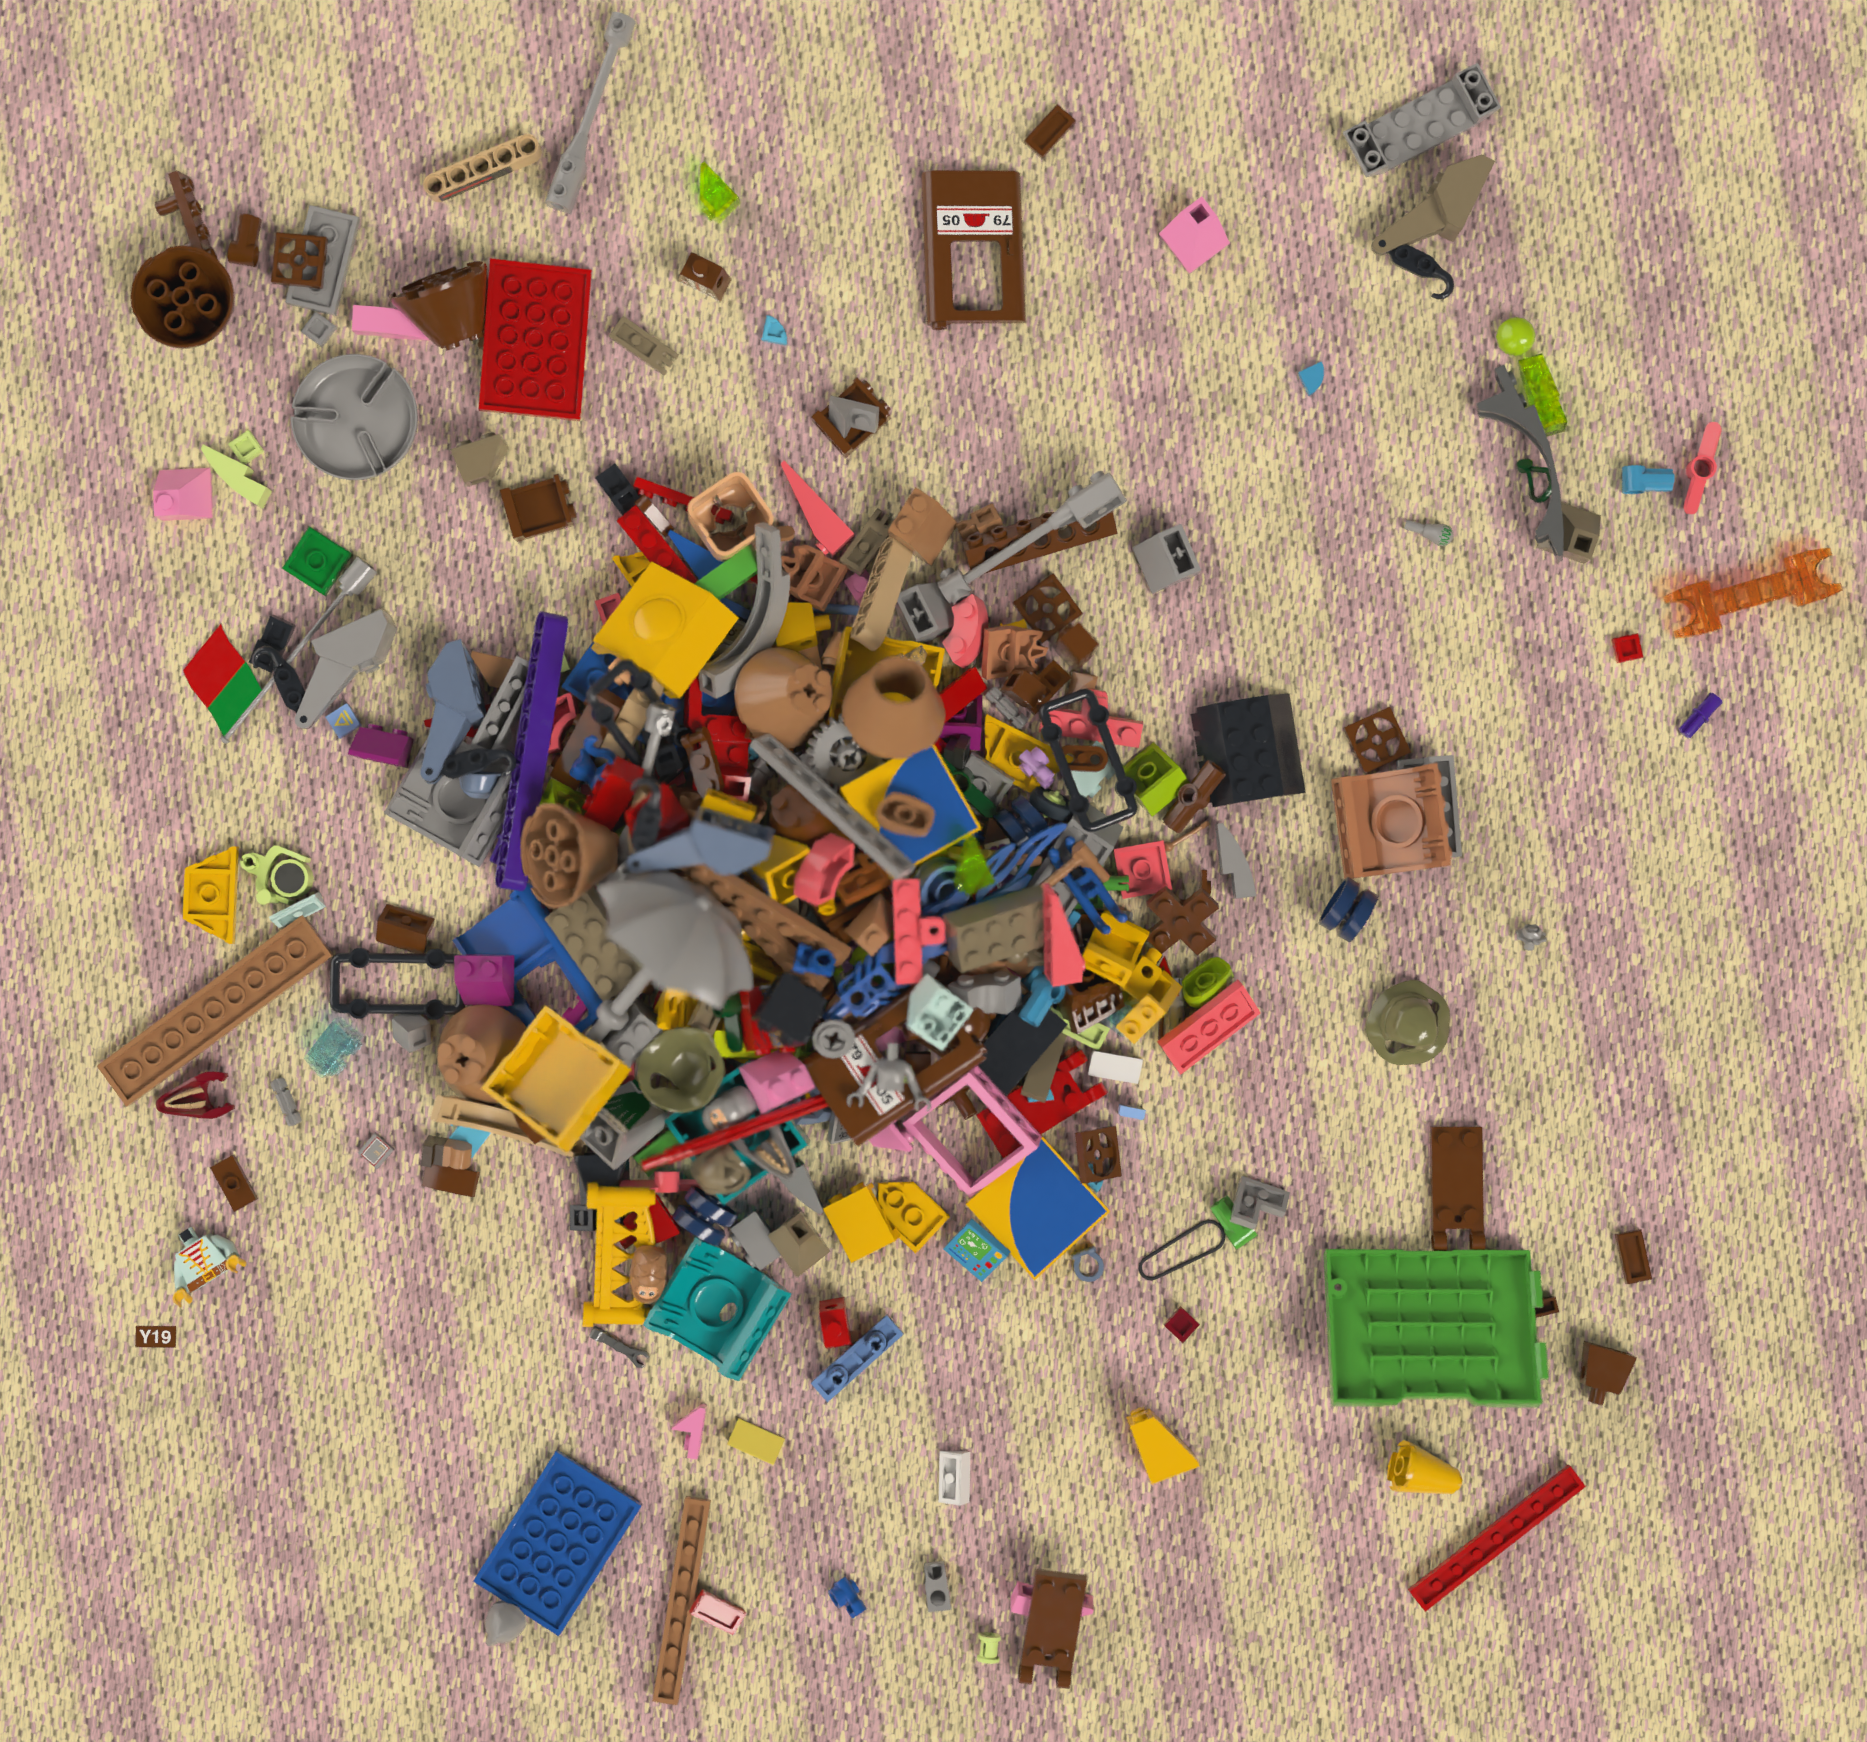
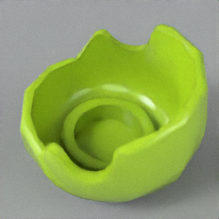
(1515, 336)

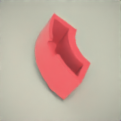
(967, 632)
(564, 715)
(823, 869)

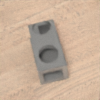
(937, 1587)

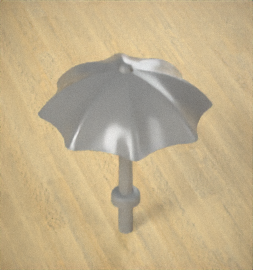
(677, 937)

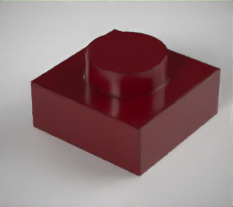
(1181, 1324)

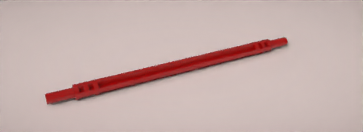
(735, 1132)

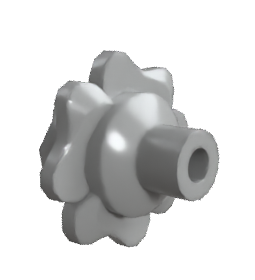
(1531, 936)

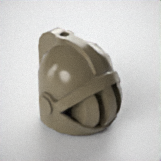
(720, 1171)

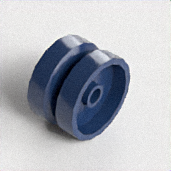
(1026, 824)
(1349, 911)
(704, 1216)

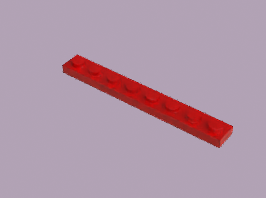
(1496, 1537)

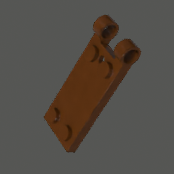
(1456, 1184)
(1053, 1624)

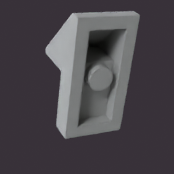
(853, 414)

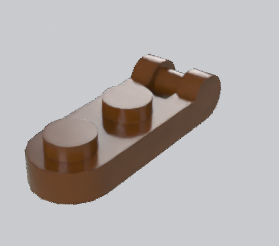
(703, 761)

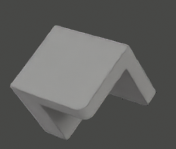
(411, 1031)

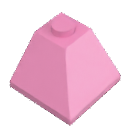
(183, 494)

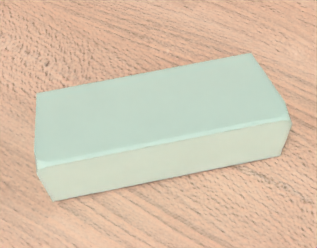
(304, 907)

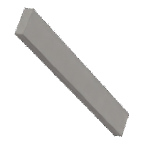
(833, 806)

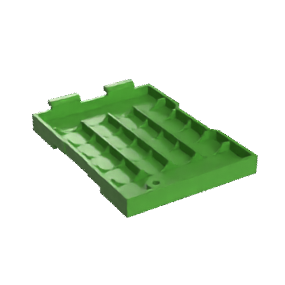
(1433, 1327)

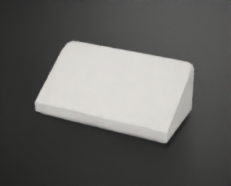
(1115, 1067)
(954, 1477)

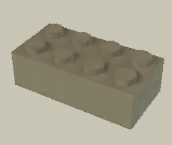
(995, 929)
(583, 934)

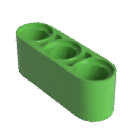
(731, 573)

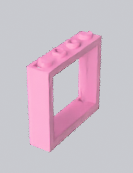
(999, 1105)

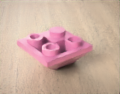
(1195, 235)
(893, 1138)

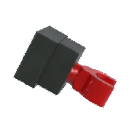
(955, 751)

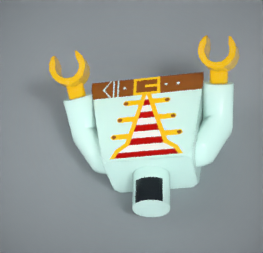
(202, 1262)

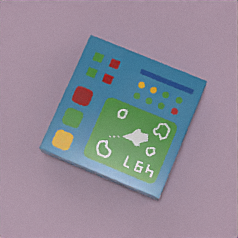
(977, 1250)

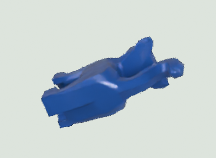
(584, 767)

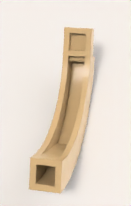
(491, 1119)

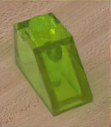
(715, 195)
(971, 868)

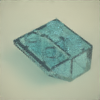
(333, 1048)

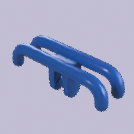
(1087, 887)

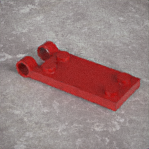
(1039, 1114)

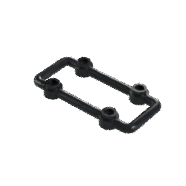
(604, 714)
(1052, 733)
(361, 1008)

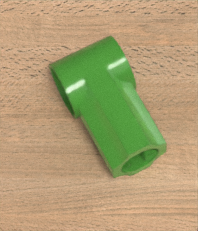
(1236, 1233)

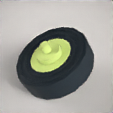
(1050, 803)

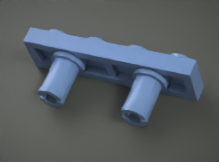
(857, 1358)

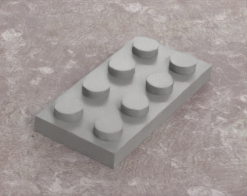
(341, 234)

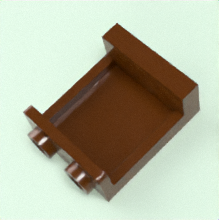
(857, 392)
(538, 508)

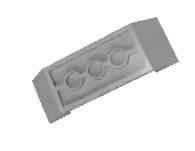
(1423, 123)
(1099, 842)

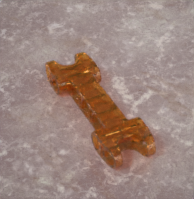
(1797, 580)

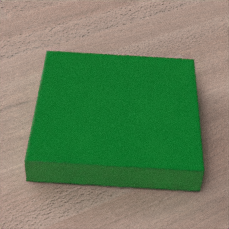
(317, 561)

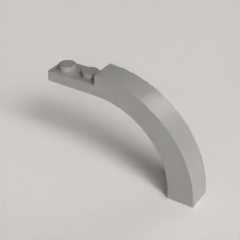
(764, 621)

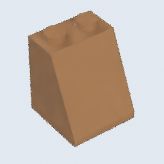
(922, 526)

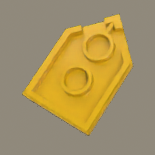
(911, 1212)

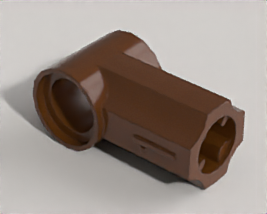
(244, 247)

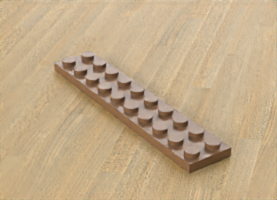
(215, 1010)

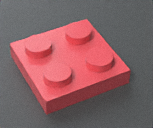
(1145, 866)

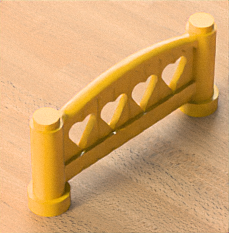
(610, 1205)

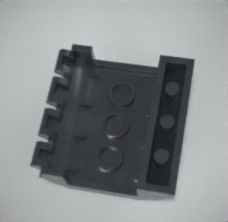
(1253, 745)

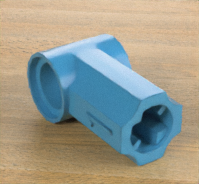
(1638, 480)
(1040, 1000)

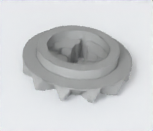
(838, 1047)

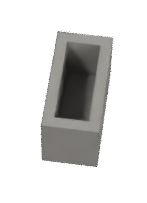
(752, 1235)

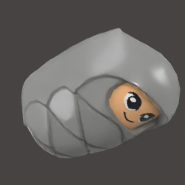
(729, 1109)

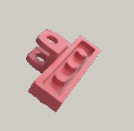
(1076, 724)
(912, 930)

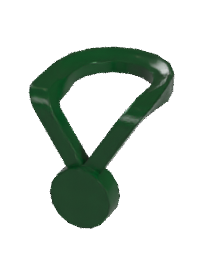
(1526, 466)

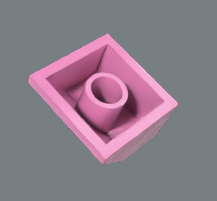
(776, 1080)

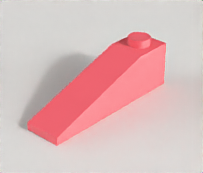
(825, 525)
(1061, 955)

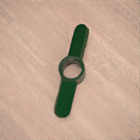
(972, 793)
(731, 1014)

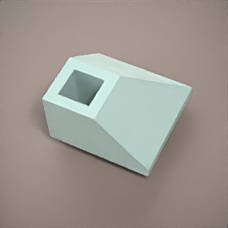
(936, 1012)

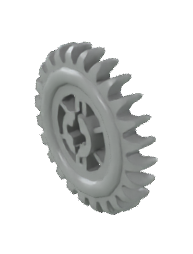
(835, 772)

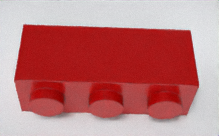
(612, 792)

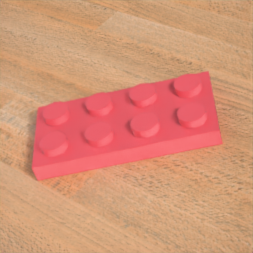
(1209, 1027)

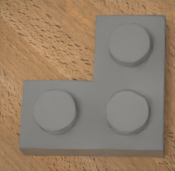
(1257, 1196)

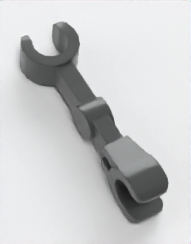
(601, 1336)

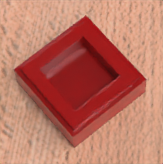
(1627, 648)

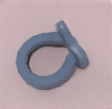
(1077, 1257)

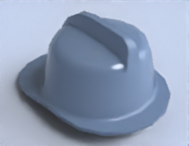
(479, 784)

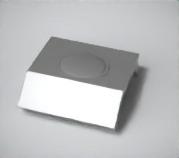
(448, 814)

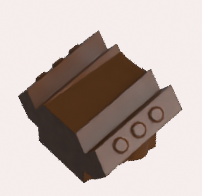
(1089, 1000)

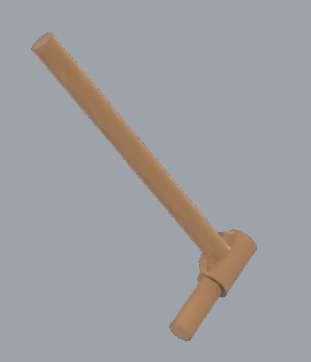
(1081, 856)

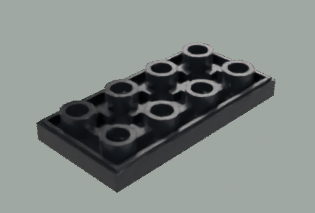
(1017, 1046)

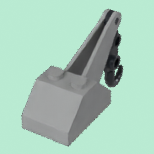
(342, 655)

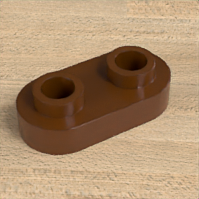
(1082, 758)

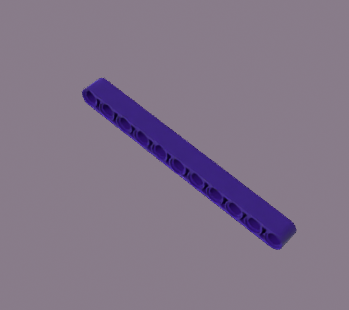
(531, 744)

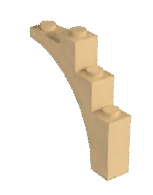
(630, 721)

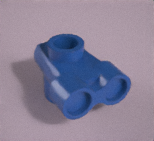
(808, 959)
(845, 1594)

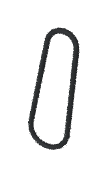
(1188, 1261)

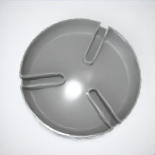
(354, 417)

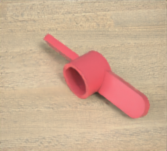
(1705, 454)
(663, 1182)

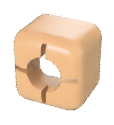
(731, 491)

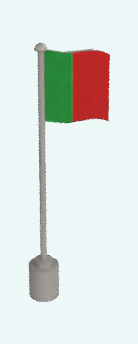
(227, 681)

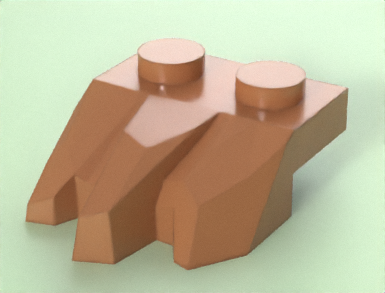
(813, 576)
(1010, 649)

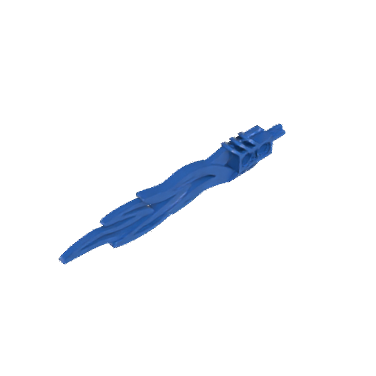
(886, 954)

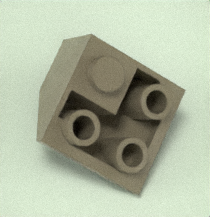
(479, 459)
(1580, 534)
(799, 1243)

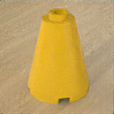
(1421, 1472)

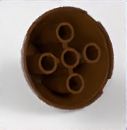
(182, 297)
(447, 304)
(800, 820)

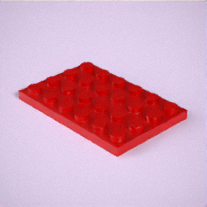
(535, 340)

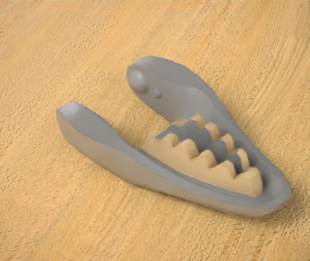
(771, 1154)

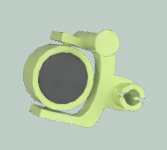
(288, 877)

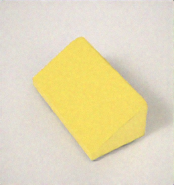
(756, 1441)

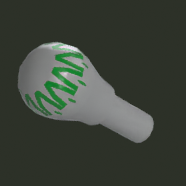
(1437, 533)

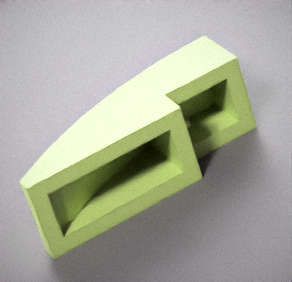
(237, 476)

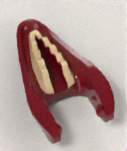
(192, 1098)

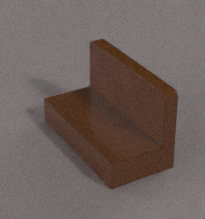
(404, 929)

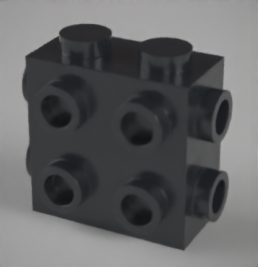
(789, 1010)

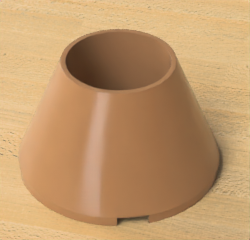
(888, 726)

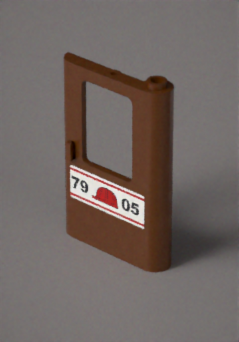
(972, 209)
(844, 1075)

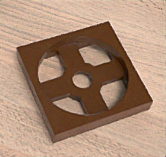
(281, 241)
(1053, 582)
(1395, 731)
(1111, 1152)

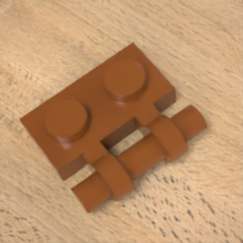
(862, 882)

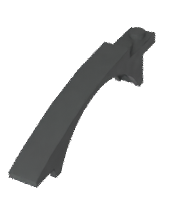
(1510, 409)

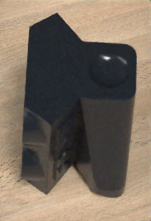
(595, 1170)

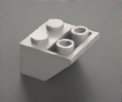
(1166, 559)
(925, 612)

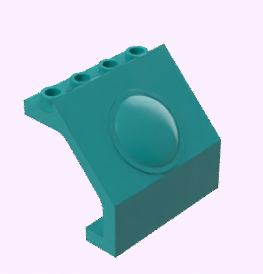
(699, 1291)

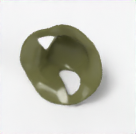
(1407, 1018)
(685, 1060)

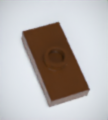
(234, 1183)

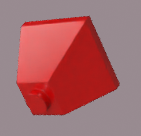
(673, 815)

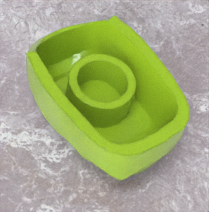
(1206, 981)

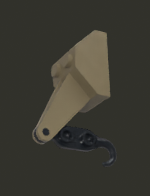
(1441, 213)

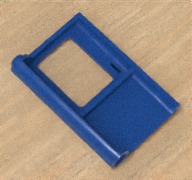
(522, 931)

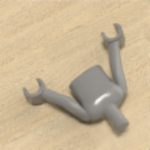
(890, 1077)

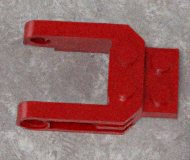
(725, 731)

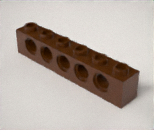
(1054, 541)

